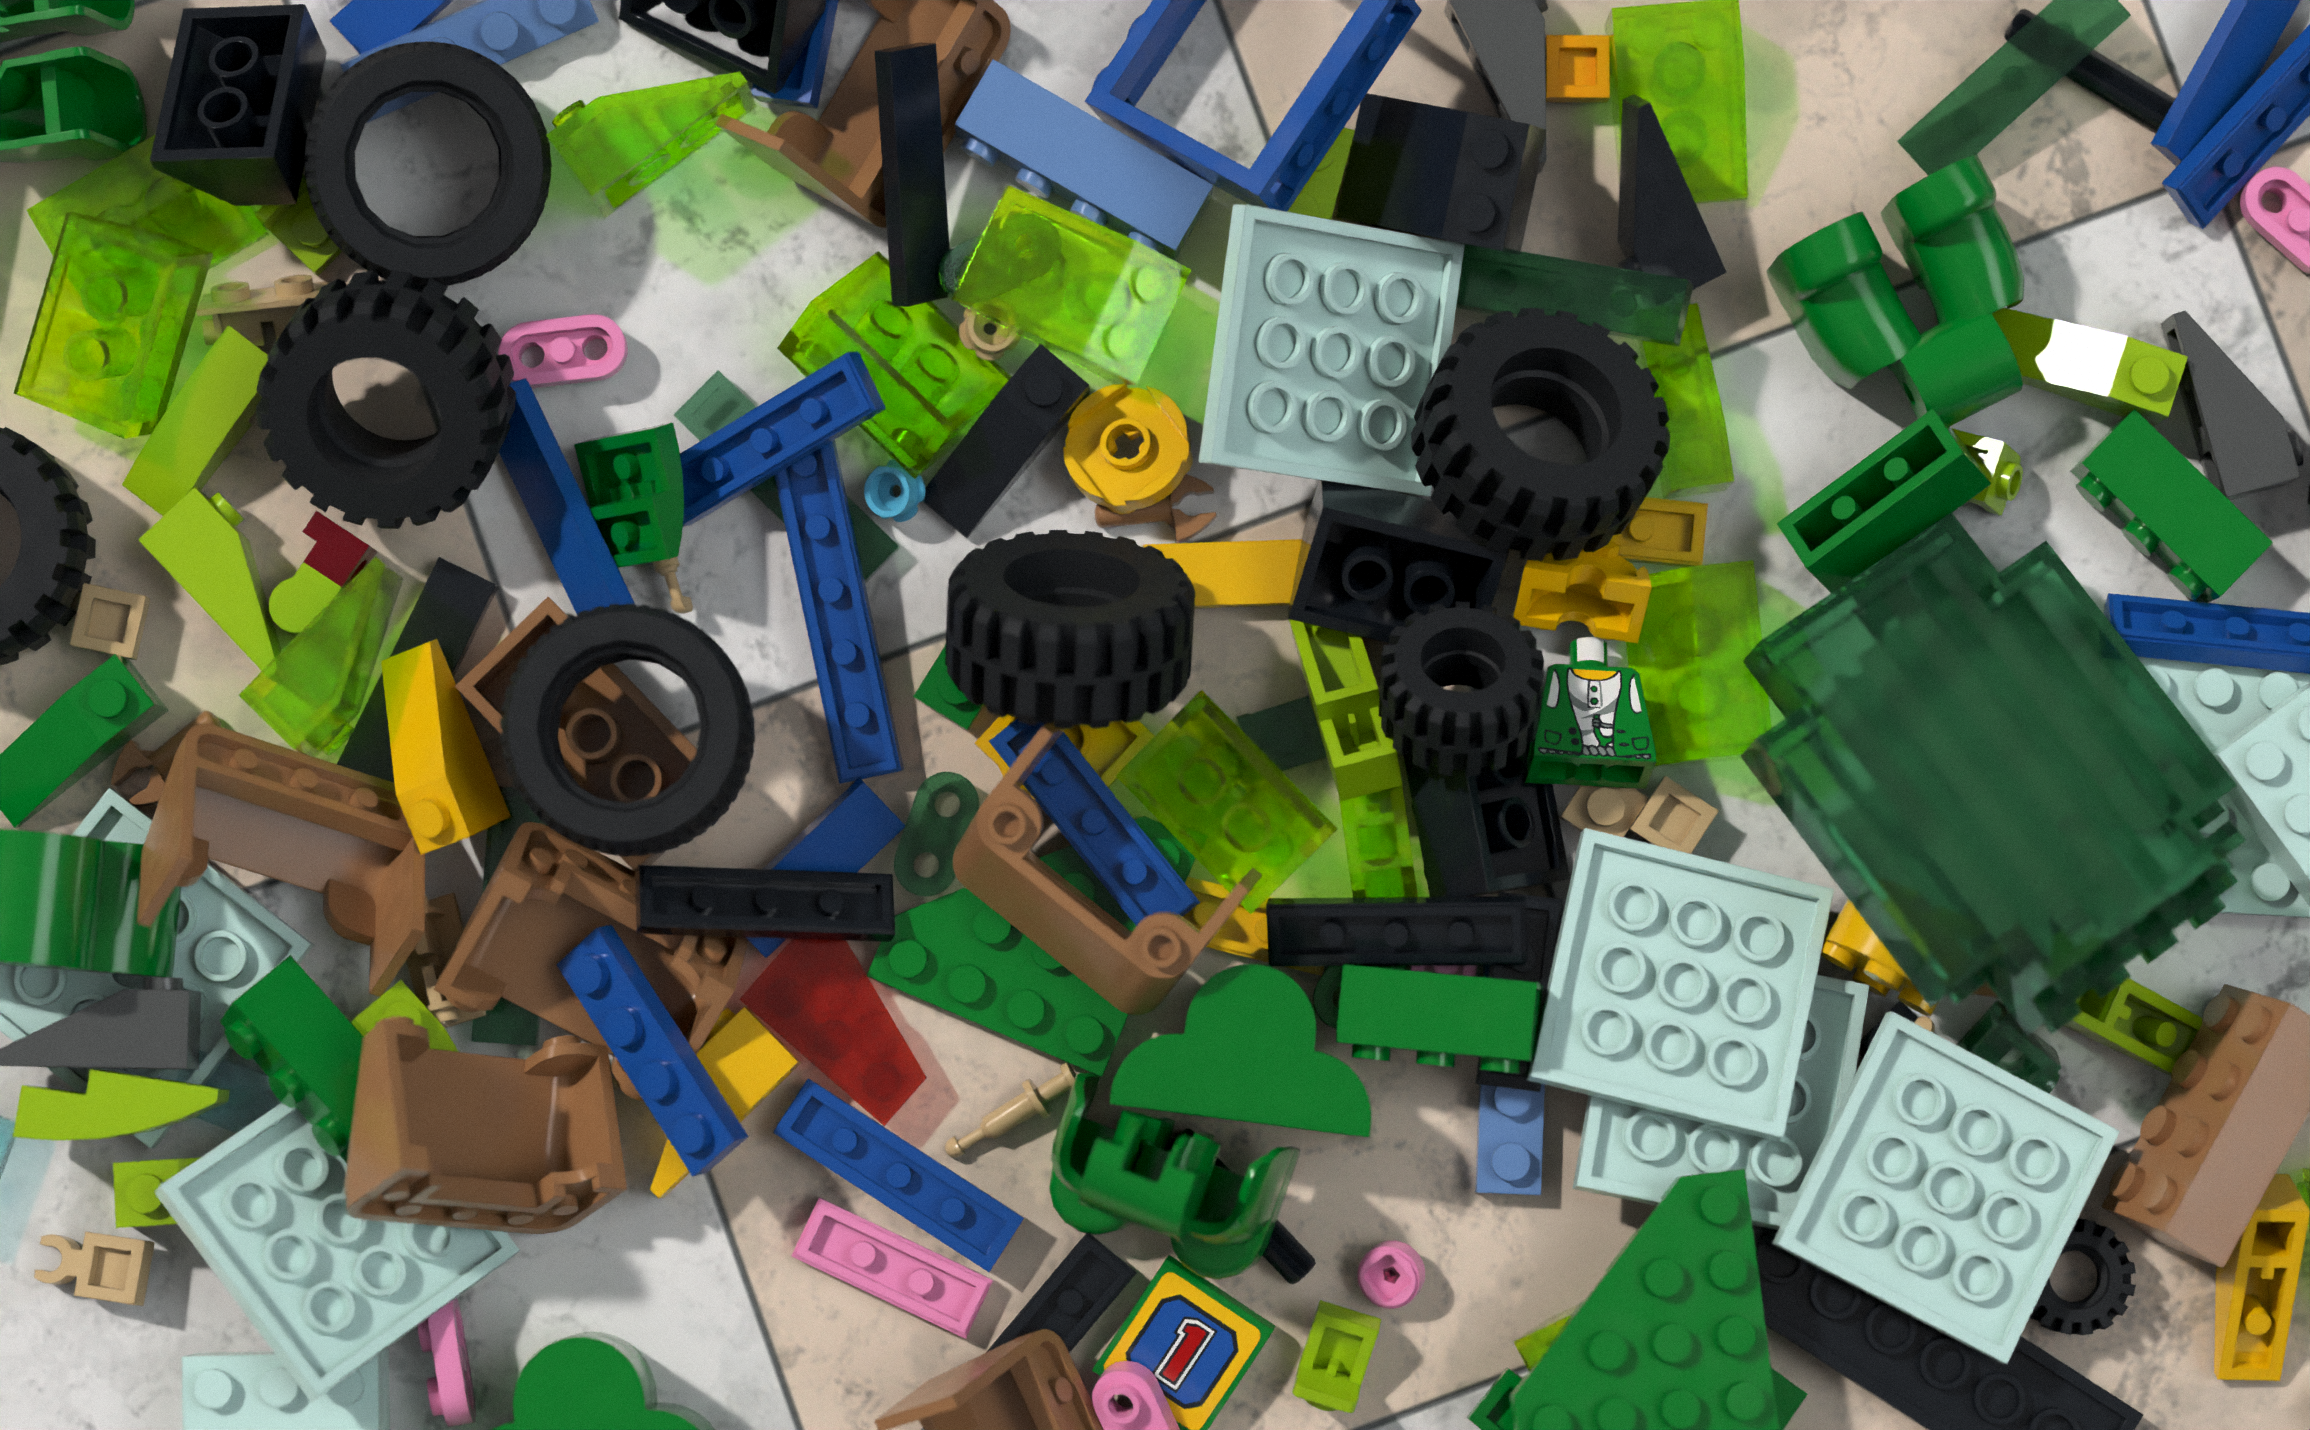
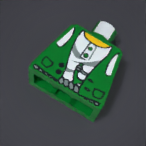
(1592, 724)

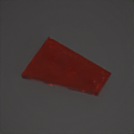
(837, 1021)

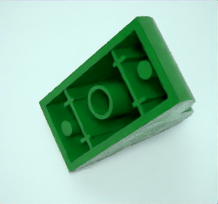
(76, 907)
(1246, 1060)
(593, 1385)

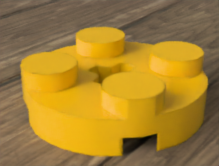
(1125, 482)

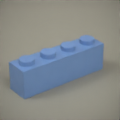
(1081, 160)

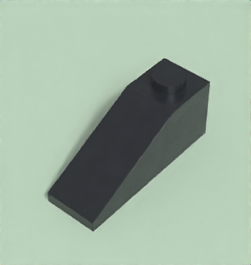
(1657, 213)
(1005, 440)

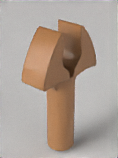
(1184, 525)
(134, 758)

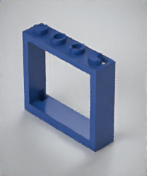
(1303, 133)

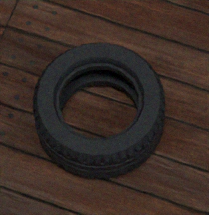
(513, 124)
(547, 681)

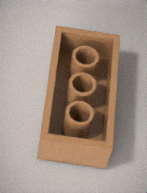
(608, 728)
(2218, 1127)

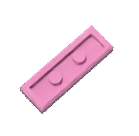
(892, 1267)

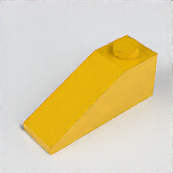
(436, 752)
(746, 1068)
(2260, 1287)

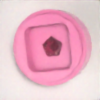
(1391, 1274)

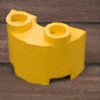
(1589, 589)

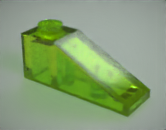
(1698, 440)
(1378, 845)

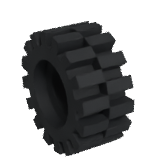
(2110, 1291)

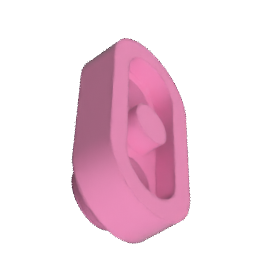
(2291, 225)
(564, 350)
(1141, 1386)
(452, 1389)

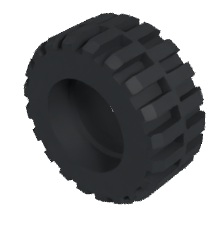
(1572, 376)
(341, 458)
(51, 549)
(1069, 628)

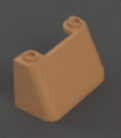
(547, 902)
(481, 1134)

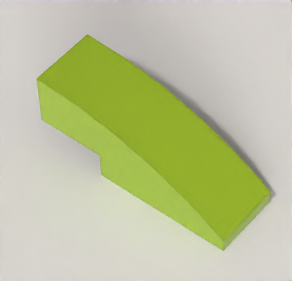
(200, 424)
(1346, 710)
(111, 1107)

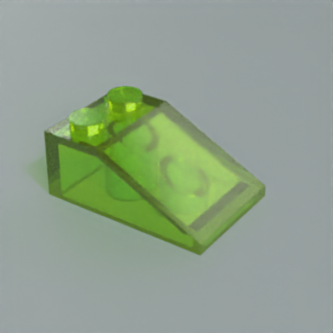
(1693, 74)
(639, 135)
(1071, 286)
(326, 669)

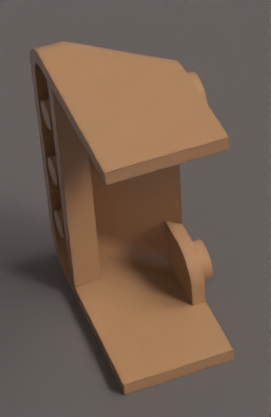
(842, 150)
(295, 824)
(1122, 966)
(1012, 1387)

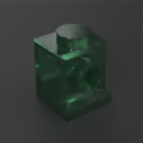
(1997, 1033)

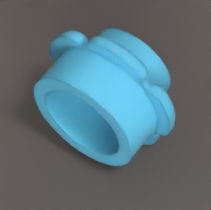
(880, 496)

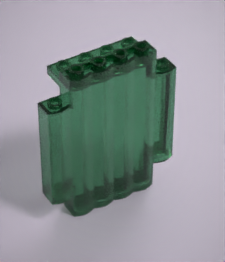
(1992, 776)

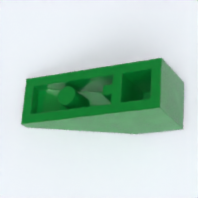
(75, 737)

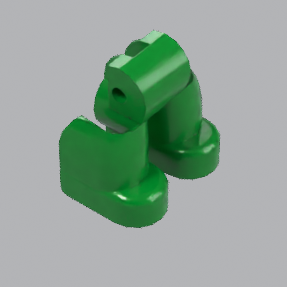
(71, 96)
(1955, 253)
(1127, 1176)

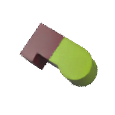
(322, 575)

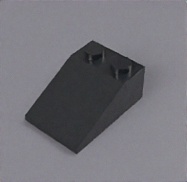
(1442, 173)

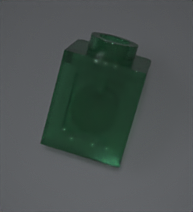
(1285, 733)

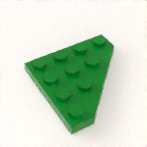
(991, 973)
(1668, 1328)

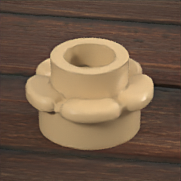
(986, 346)

